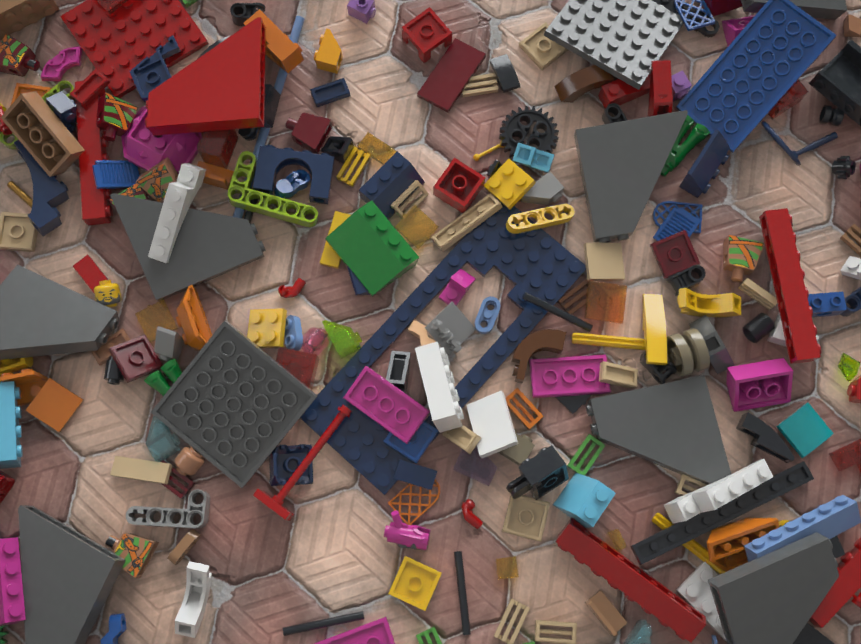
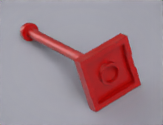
(276, 502)

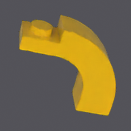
(710, 305)

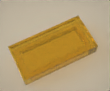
(376, 148)

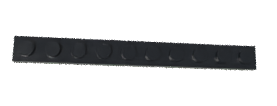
(706, 521)

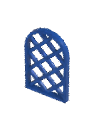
(698, 25)
(697, 230)

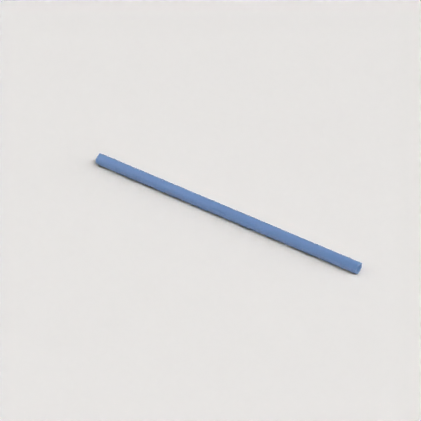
(279, 84)

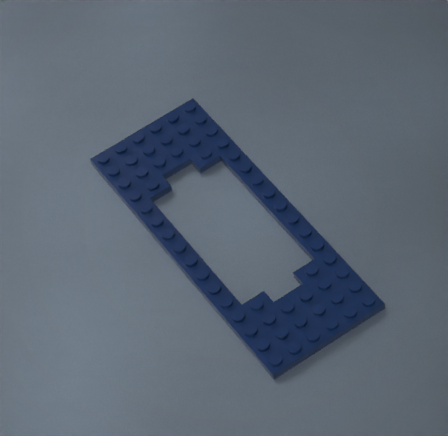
(527, 259)

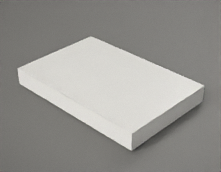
(492, 423)

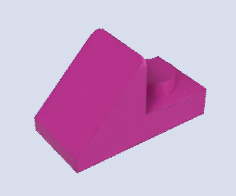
(457, 287)

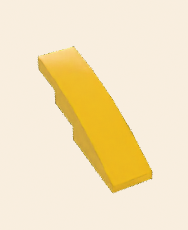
(654, 329)

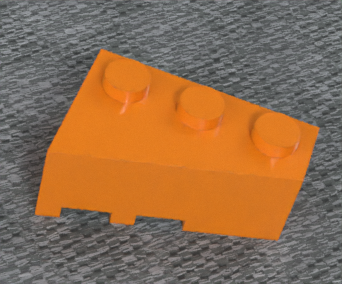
(278, 45)

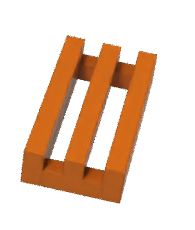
(521, 407)

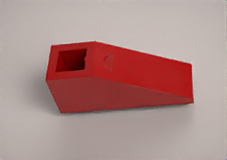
(660, 88)

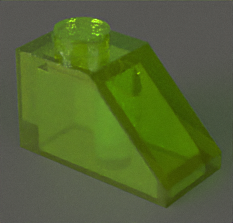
(343, 338)

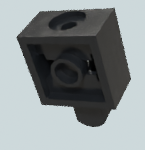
(270, 108)
(539, 474)

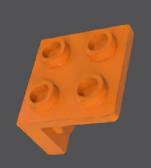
(29, 383)

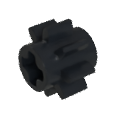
(843, 167)

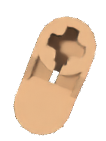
(419, 331)

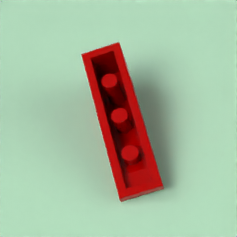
(621, 92)

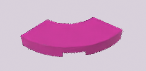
(61, 63)

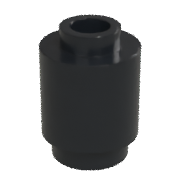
(112, 372)

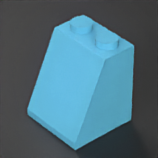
(584, 499)

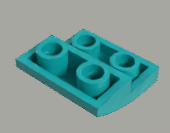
(805, 430)

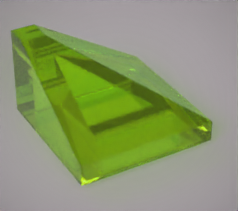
(848, 366)

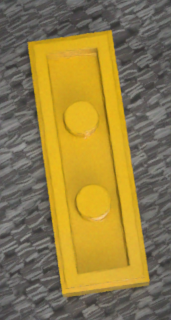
(329, 256)

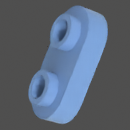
(486, 315)
(293, 333)

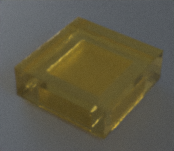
(617, 539)
(506, 567)

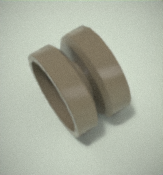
(688, 352)

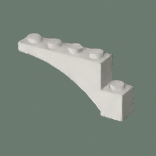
(174, 209)
(718, 492)

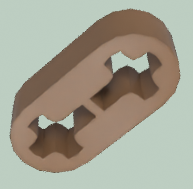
(184, 546)

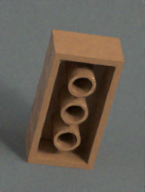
(21, 13)
(42, 133)

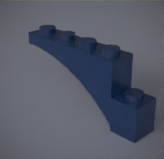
(47, 194)

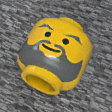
(108, 293)

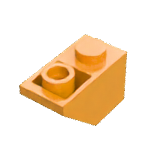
(329, 54)

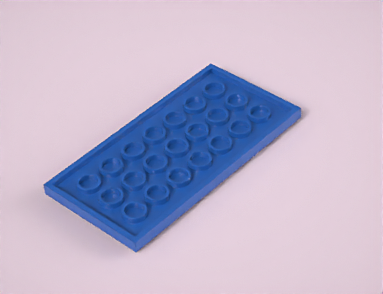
(756, 71)

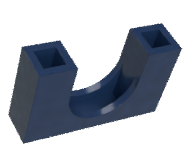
(273, 159)

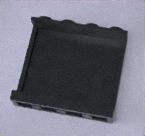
(842, 81)

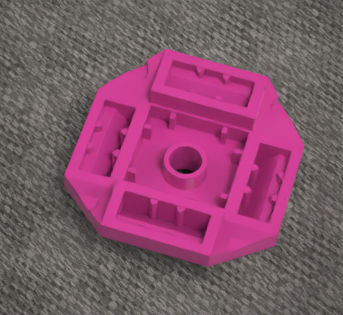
(147, 150)

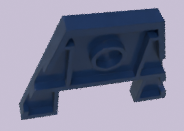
(153, 70)

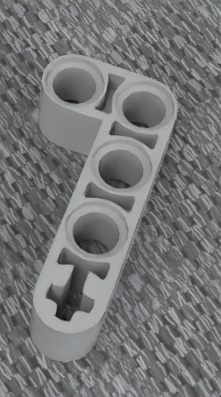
(168, 513)

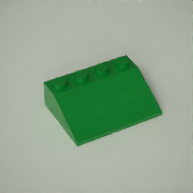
(372, 248)

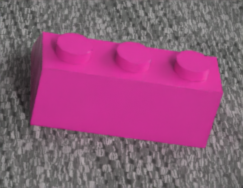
(759, 384)

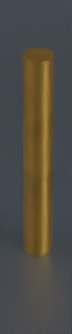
(18, 191)

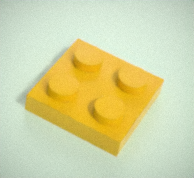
(509, 184)
(267, 327)
(415, 583)

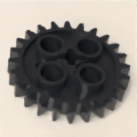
(513, 128)

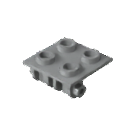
(450, 328)

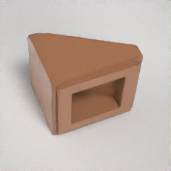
(852, 26)

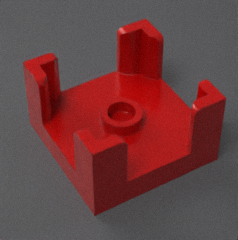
(426, 33)

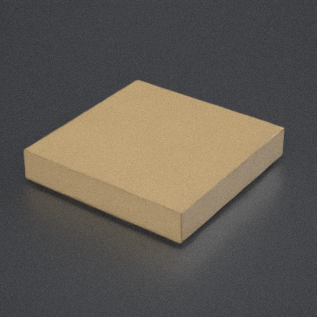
(541, 49)
(17, 232)
(604, 261)
(526, 517)

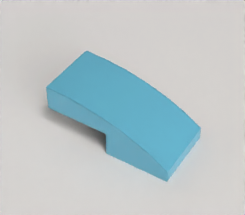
(533, 157)

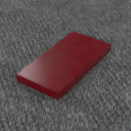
(451, 75)

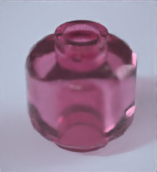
(315, 340)

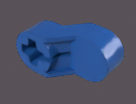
(292, 184)
(117, 626)

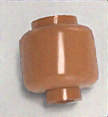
(188, 461)

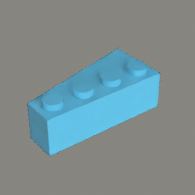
(10, 430)

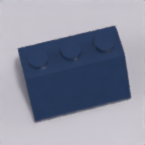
(706, 165)
(390, 183)

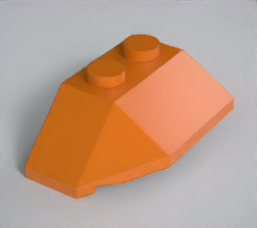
(193, 320)
(728, 541)

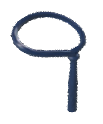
(794, 154)

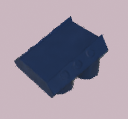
(284, 462)

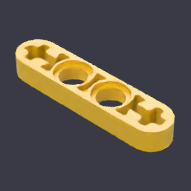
(538, 215)

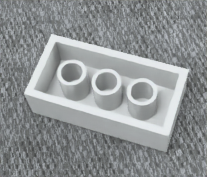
(439, 387)

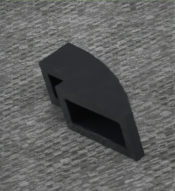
(399, 369)
(765, 437)

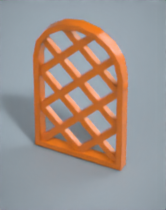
(410, 494)

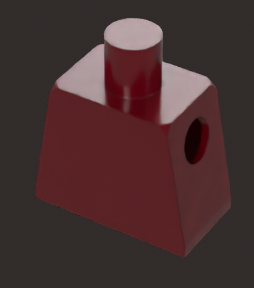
(310, 131)

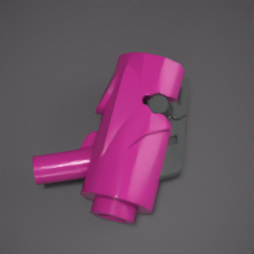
(406, 535)

